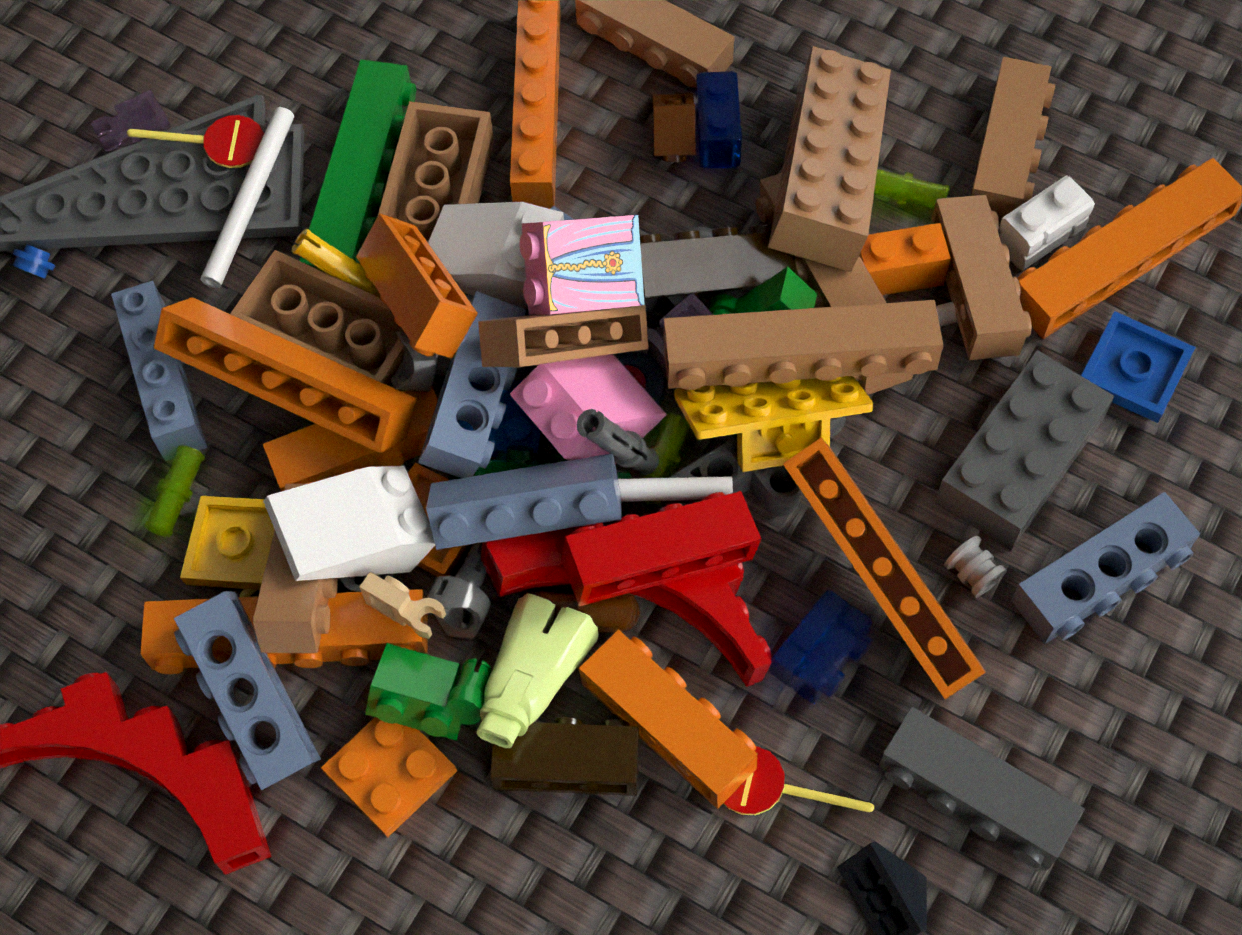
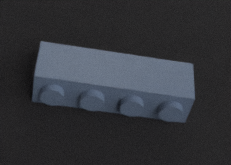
(524, 501)

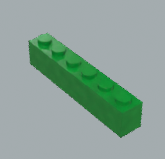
(362, 156)

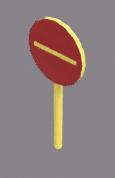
(227, 141)
(767, 784)

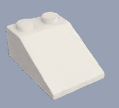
(483, 248)
(352, 525)

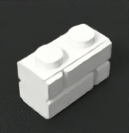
(1045, 222)

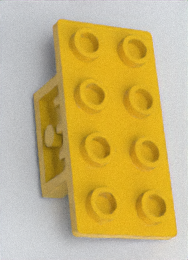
(771, 417)

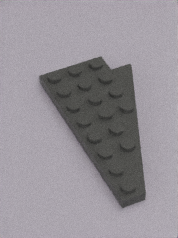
(155, 194)

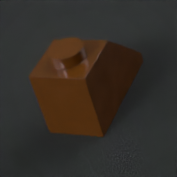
(674, 126)

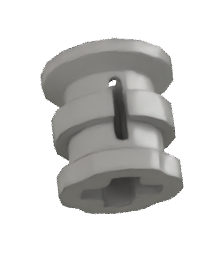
(975, 566)

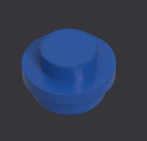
(33, 261)

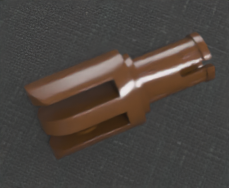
(608, 614)

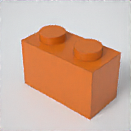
(907, 258)

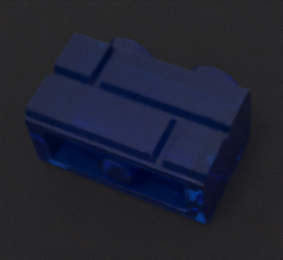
(718, 119)
(821, 647)

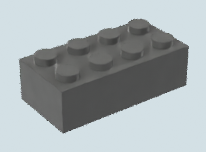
(1023, 449)

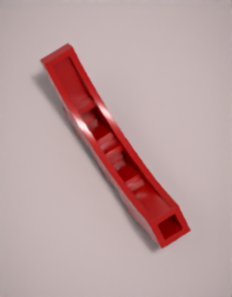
(701, 600)
(153, 745)

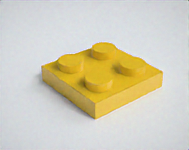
(228, 543)

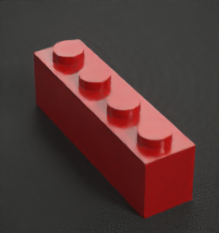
(659, 547)

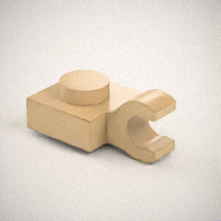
(393, 600)

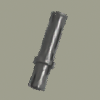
(624, 445)

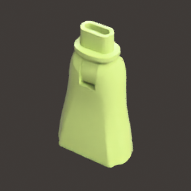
(532, 666)

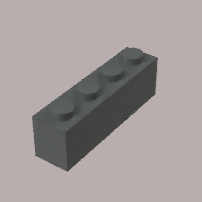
(980, 789)

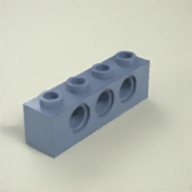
(158, 376)
(447, 443)
(1156, 524)
(196, 635)

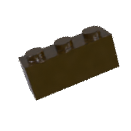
(570, 759)

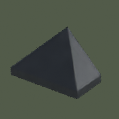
(887, 891)

